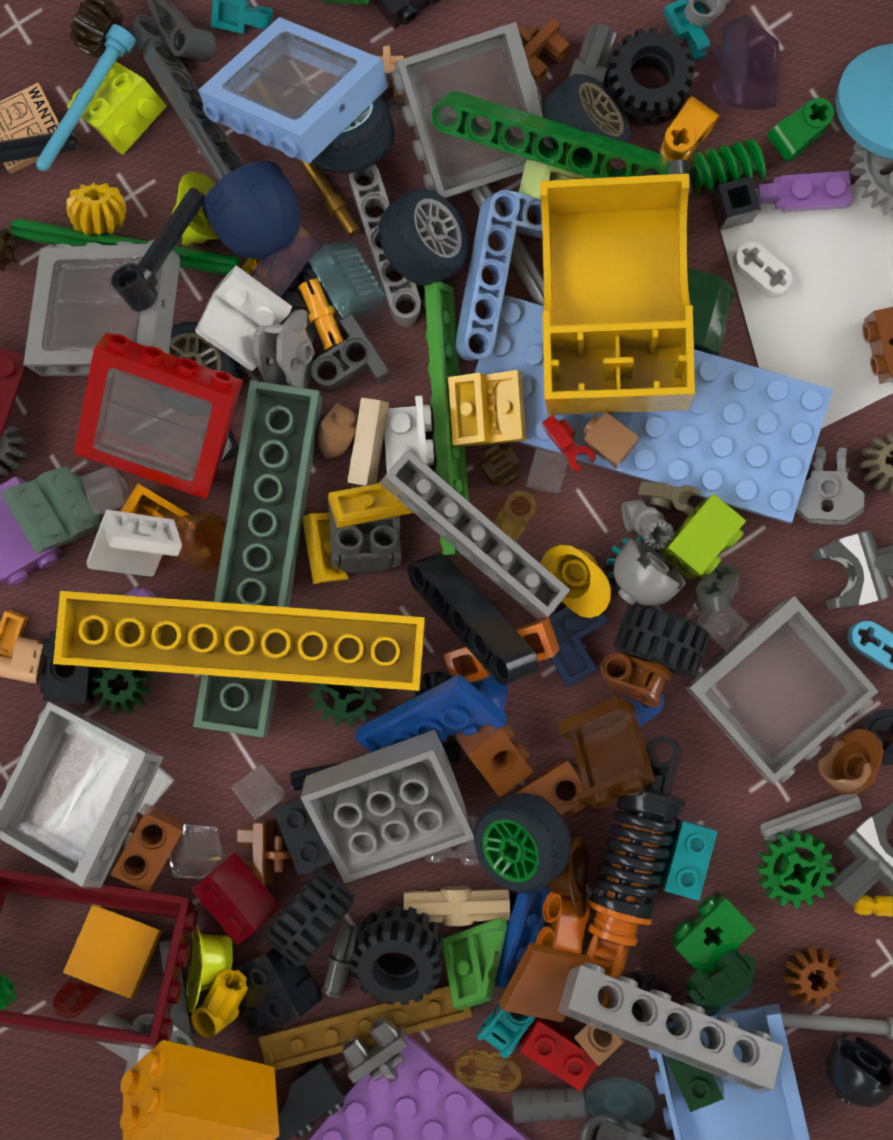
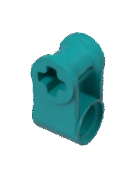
(504, 1030)

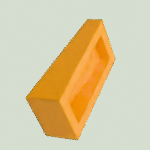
(11, 628)

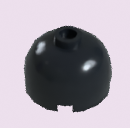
(859, 1072)

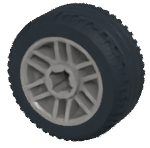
(423, 237)

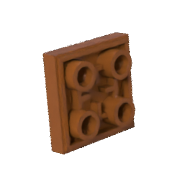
(540, 982)

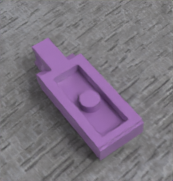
(807, 192)

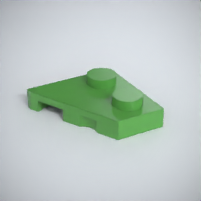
(473, 962)

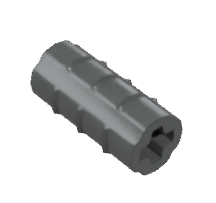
(547, 1104)

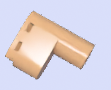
(26, 662)

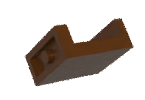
(608, 751)

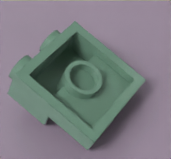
(52, 509)

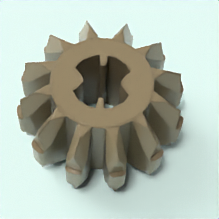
(876, 462)

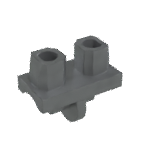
(380, 1057)

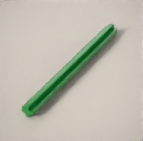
(55, 234)

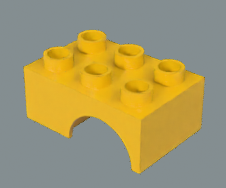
(616, 295)

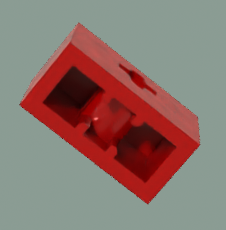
(557, 1052)

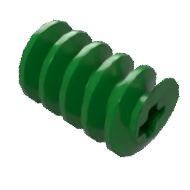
(726, 164)

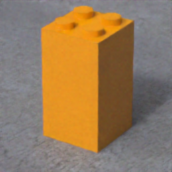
(198, 1096)

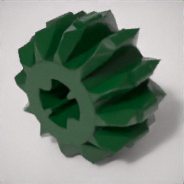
(124, 698)

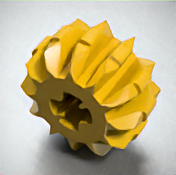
(96, 209)

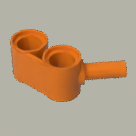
(566, 928)

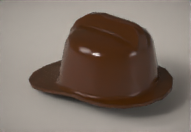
(574, 877)

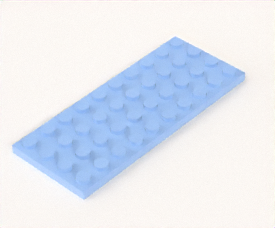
(740, 439)

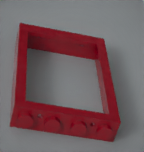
(121, 899)

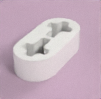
(757, 275)

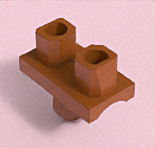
(543, 42)
(267, 850)

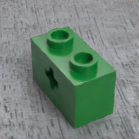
(726, 923)

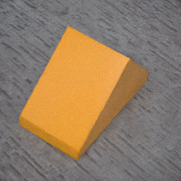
(145, 502)

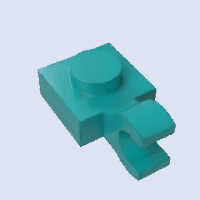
(236, 15)
(681, 27)

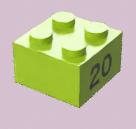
(703, 537)

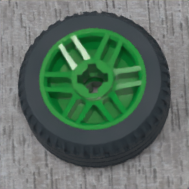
(522, 842)

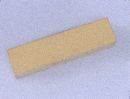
(368, 441)

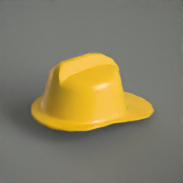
(580, 573)

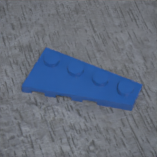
(446, 708)

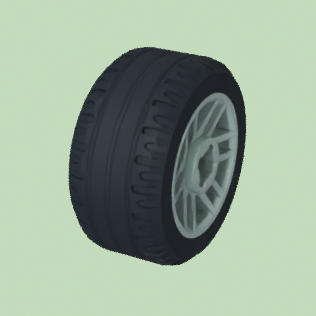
(361, 142)

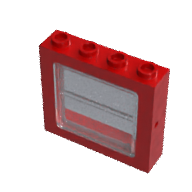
(156, 415)

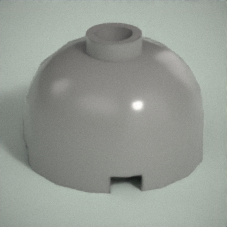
(645, 575)

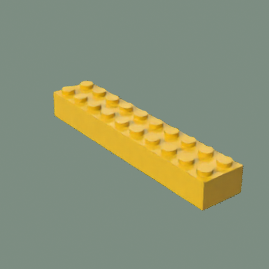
(239, 640)

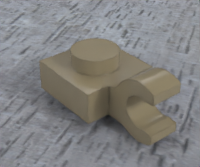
(664, 495)

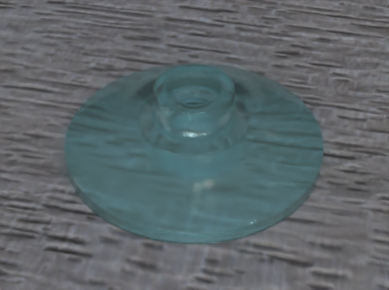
(620, 1099)

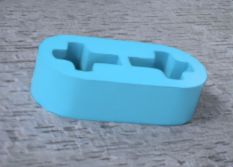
(868, 649)

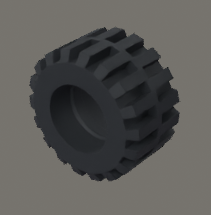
(653, 51)
(662, 639)
(309, 917)
(394, 977)

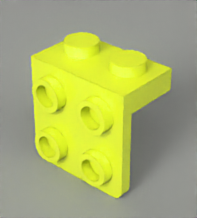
(122, 107)

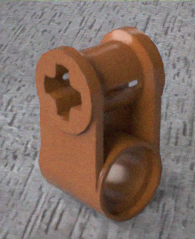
(640, 682)

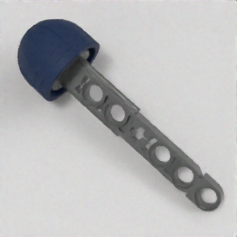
(250, 203)

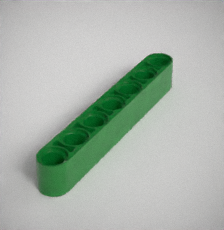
(537, 128)

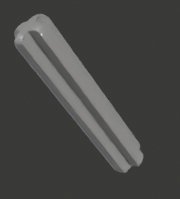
(811, 816)

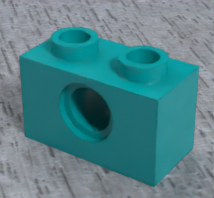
(688, 859)

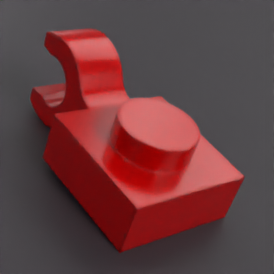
(561, 434)

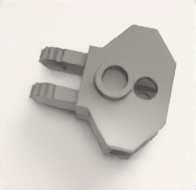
(288, 351)
(830, 489)

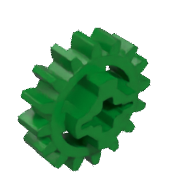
(809, 873)

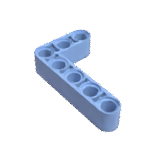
(497, 263)

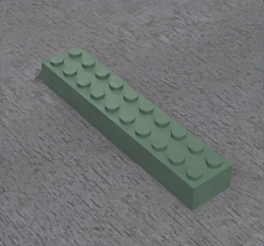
(262, 538)

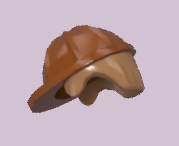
(852, 762)

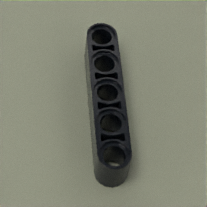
(472, 618)

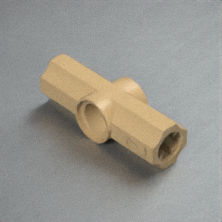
(460, 904)

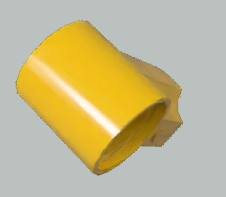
(220, 1004)

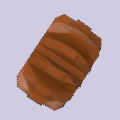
(811, 990)

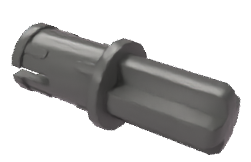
(340, 962)

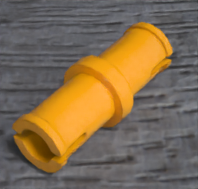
(321, 314)

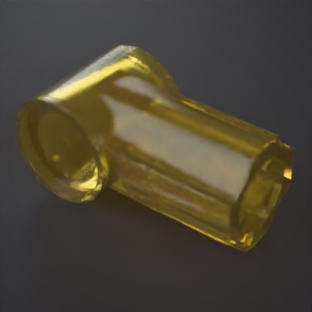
(509, 522)

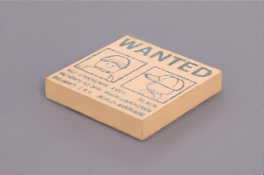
(24, 116)

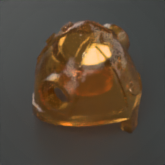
(201, 540)

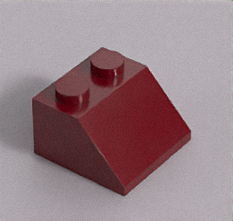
(236, 898)

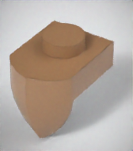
(337, 431)

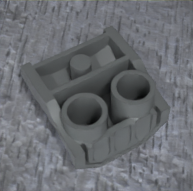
(365, 546)

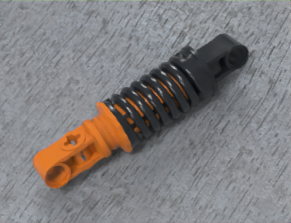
(638, 855)

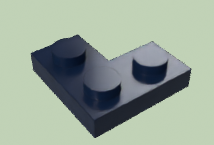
(572, 659)

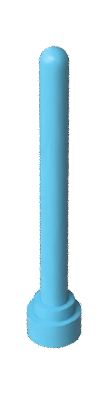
(118, 42)

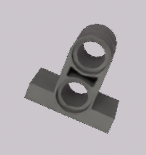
(346, 369)

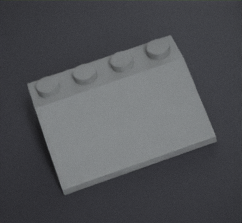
(388, 807)

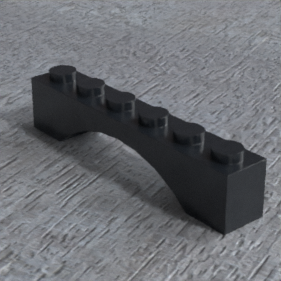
(312, 1093)

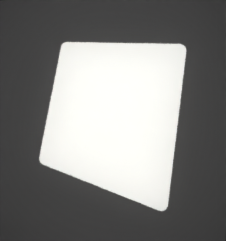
(839, 278)

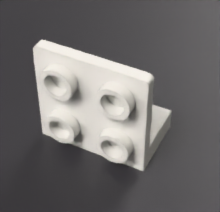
(236, 312)
(406, 431)
(133, 543)

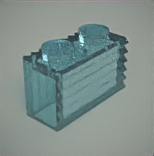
(346, 278)

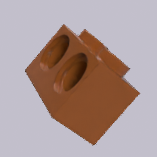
(545, 785)
(152, 849)

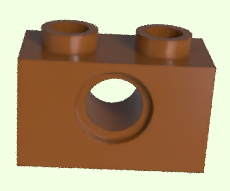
(496, 757)

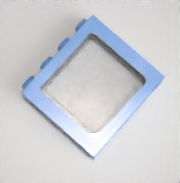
(294, 89)

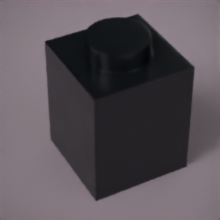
(735, 203)

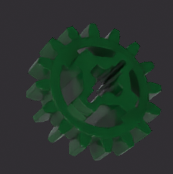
(341, 705)

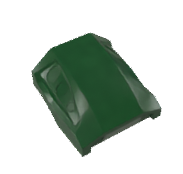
(711, 304)
(726, 987)

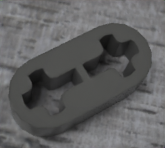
(717, 588)

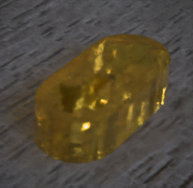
(487, 1079)

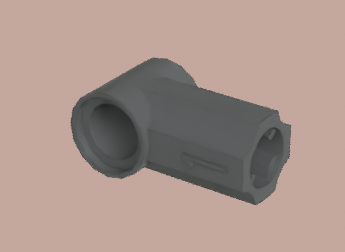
(595, 53)

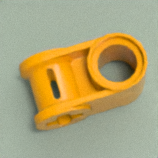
(688, 129)

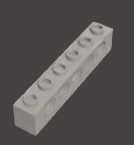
(474, 536)
(759, 1054)

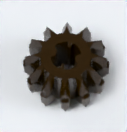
(92, 25)

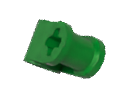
(798, 131)

